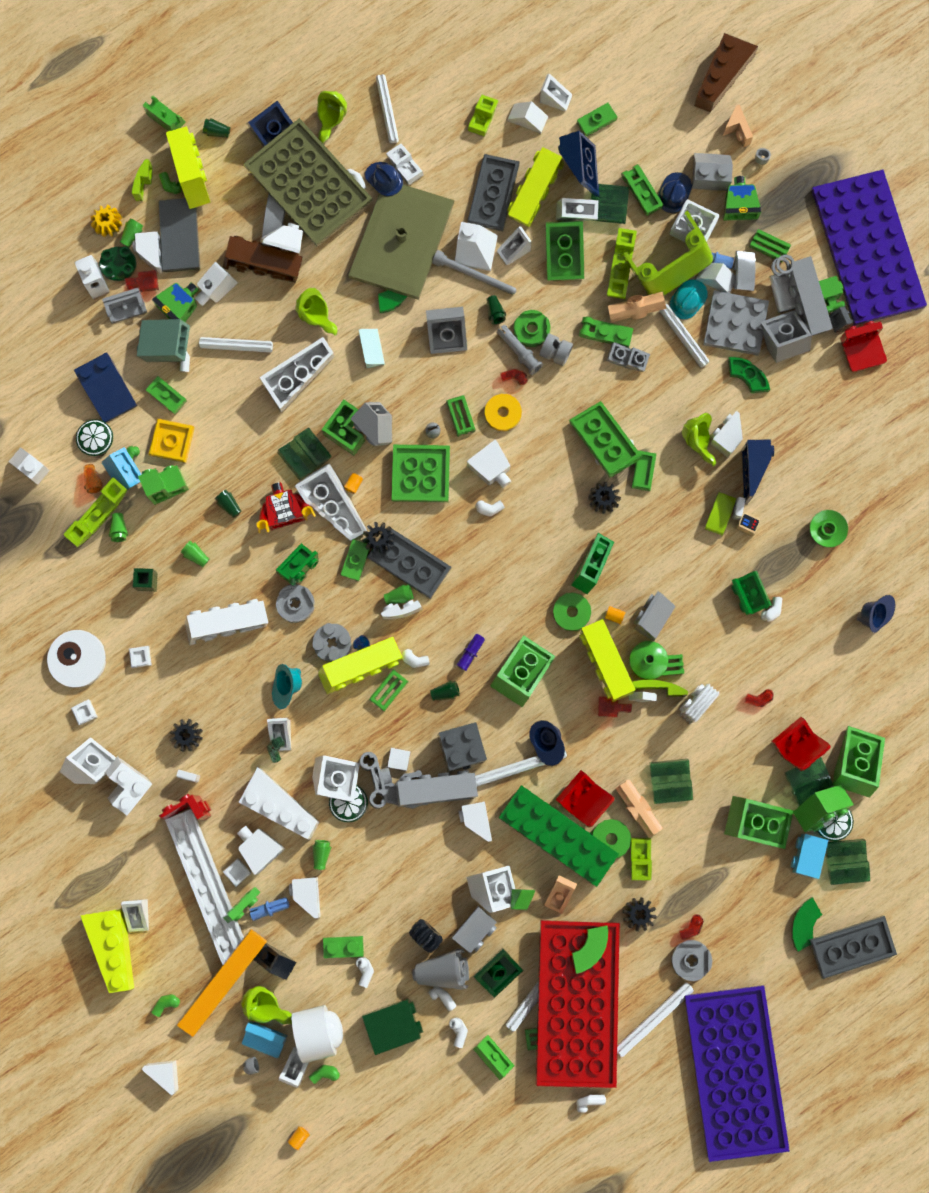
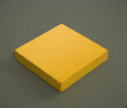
(171, 441)

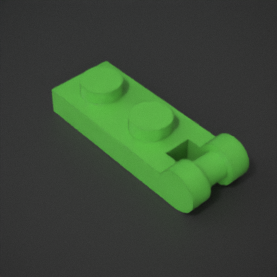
(642, 190)
(606, 332)

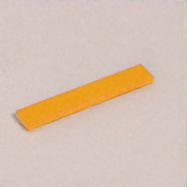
(221, 983)

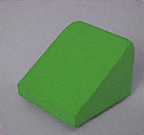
(521, 898)

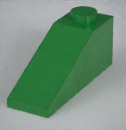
(592, 564)

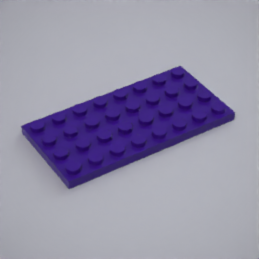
(868, 247)
(736, 1073)

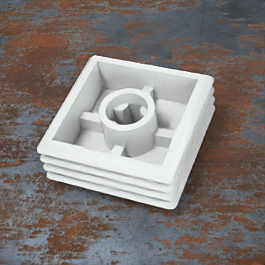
(703, 218)
(702, 698)

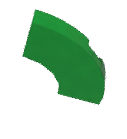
(389, 301)
(749, 373)
(804, 922)

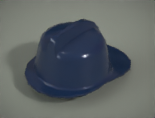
(384, 178)
(675, 192)
(877, 613)
(547, 742)

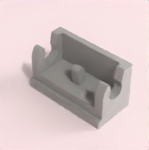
(124, 305)

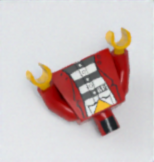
(282, 509)

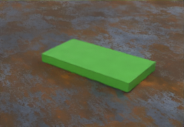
(605, 439)

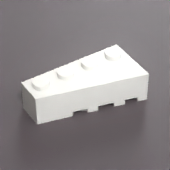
(293, 375)
(225, 621)
(276, 804)

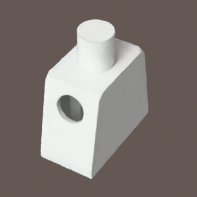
(91, 273)
(215, 284)
(491, 465)
(258, 849)

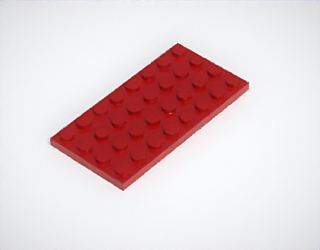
(576, 1010)

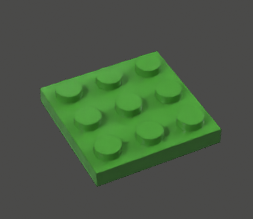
(420, 473)

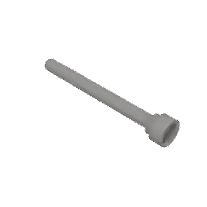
(441, 259)

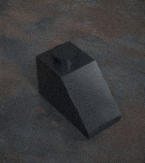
(275, 961)

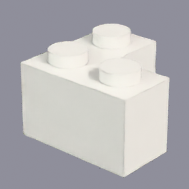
(130, 787)

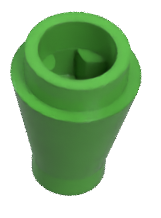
(131, 227)
(118, 528)
(193, 553)
(399, 595)
(321, 852)

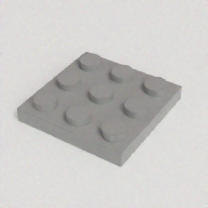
(735, 323)

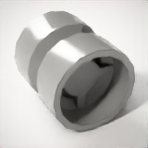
(556, 349)

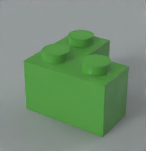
(340, 428)
(163, 485)
(822, 808)

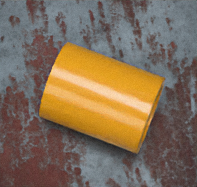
(353, 483)
(615, 615)
(298, 1138)

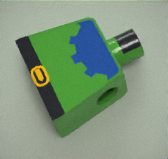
(741, 201)
(176, 301)

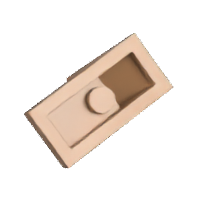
(738, 124)
(560, 894)

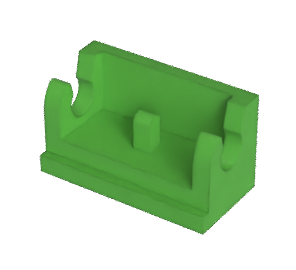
(163, 115)

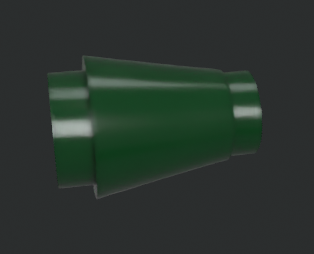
(216, 128)
(496, 313)
(228, 503)
(445, 691)

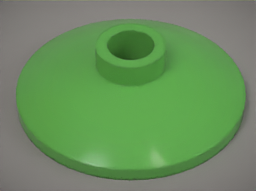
(832, 520)
(642, 667)

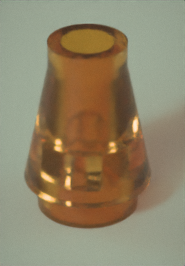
(92, 481)

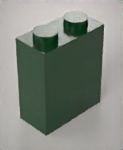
(392, 1026)

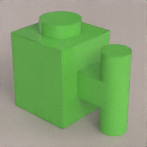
(831, 291)

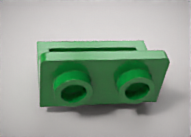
(297, 564)
(751, 593)

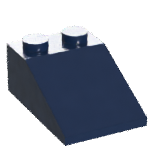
(269, 123)
(581, 158)
(105, 387)
(755, 460)

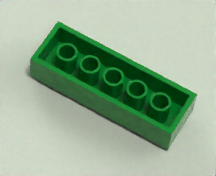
(558, 836)

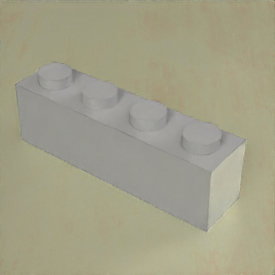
(436, 789)

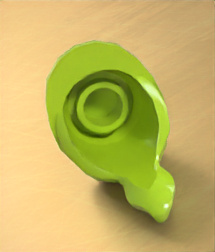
(330, 111)
(314, 310)
(697, 436)
(262, 1006)

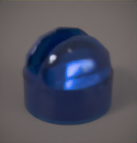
(361, 642)

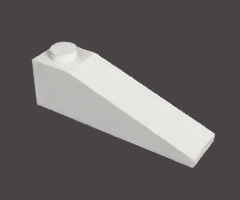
(328, 497)

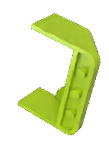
(678, 271)

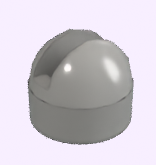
(762, 151)
(433, 433)
(251, 1066)

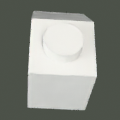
(576, 210)
(149, 249)
(29, 465)
(476, 819)
(306, 894)

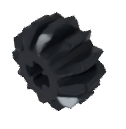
(596, 498)
(374, 532)
(192, 730)
(640, 921)
(425, 936)

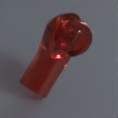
(514, 374)
(760, 700)
(694, 927)

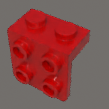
(863, 346)
(800, 745)
(585, 799)
(199, 808)

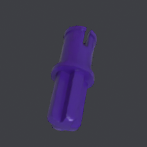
(470, 652)

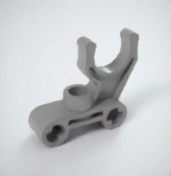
(383, 782)

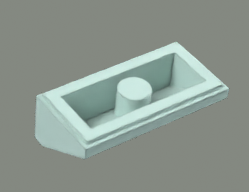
(371, 347)

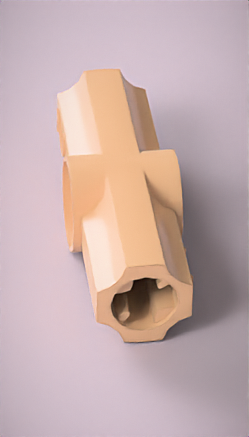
(636, 307)
(638, 808)

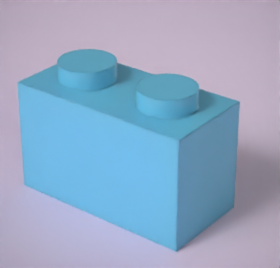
(809, 856)

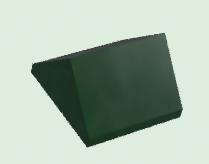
(498, 972)

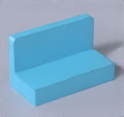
(122, 468)
(264, 1039)

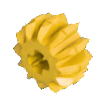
(111, 216)

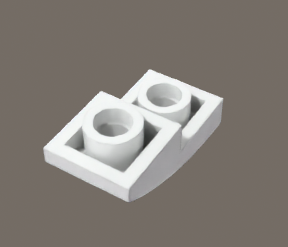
(394, 612)

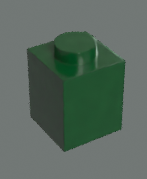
(145, 579)

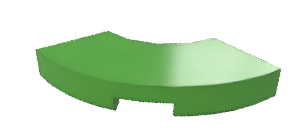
(592, 949)

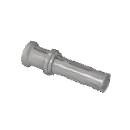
(525, 355)

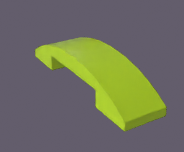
(620, 269)
(97, 513)
(672, 690)

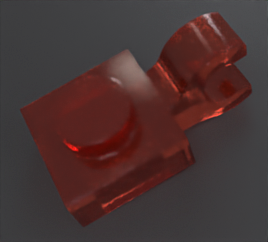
(145, 281)
(610, 709)

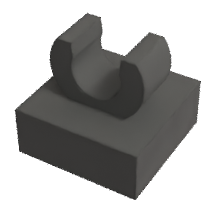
(840, 319)

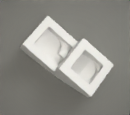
(404, 164)

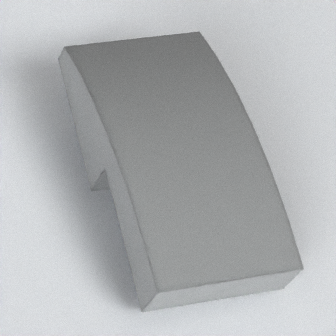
(745, 270)
(628, 358)

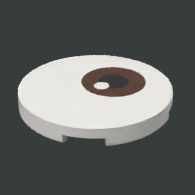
(76, 658)

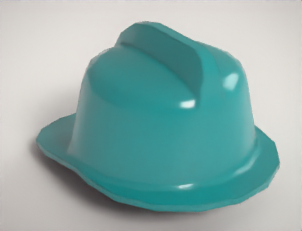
(688, 299)
(285, 684)

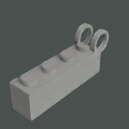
(806, 292)

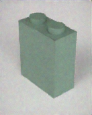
(163, 340)

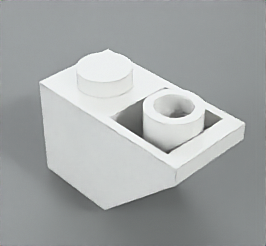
(729, 436)

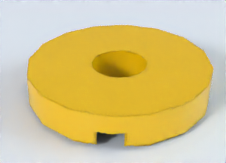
(507, 402)

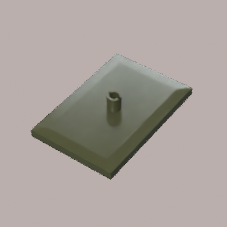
(308, 182)
(401, 241)

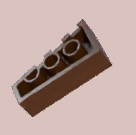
(725, 68)
(262, 259)

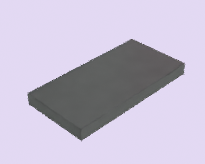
(493, 192)
(179, 236)
(412, 565)
(853, 947)

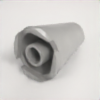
(443, 971)

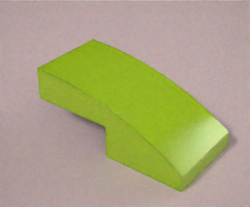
(483, 115)
(143, 176)
(720, 513)
(641, 859)

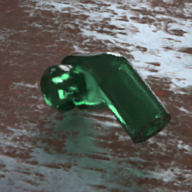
(273, 748)

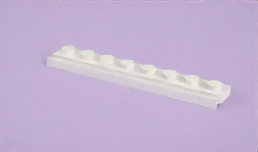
(205, 882)

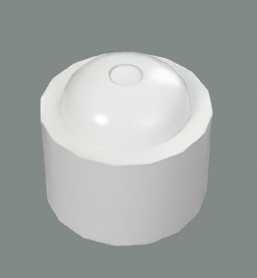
(316, 1033)

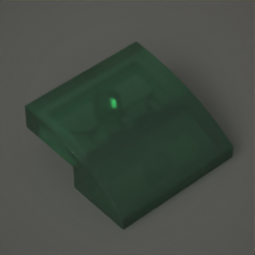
(612, 203)
(304, 454)
(671, 781)
(808, 781)
(847, 861)

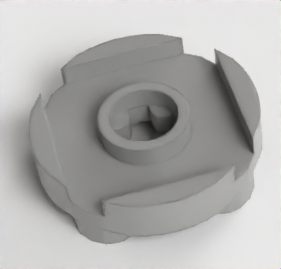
(293, 614)
(327, 632)
(700, 968)

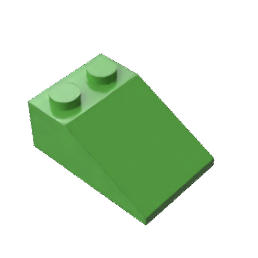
(565, 250)
(522, 671)
(859, 762)
(758, 822)

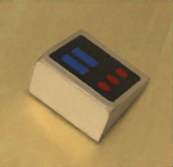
(748, 524)

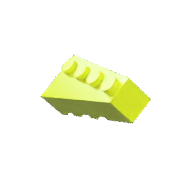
(188, 166)
(535, 186)
(606, 660)
(359, 665)
(110, 944)

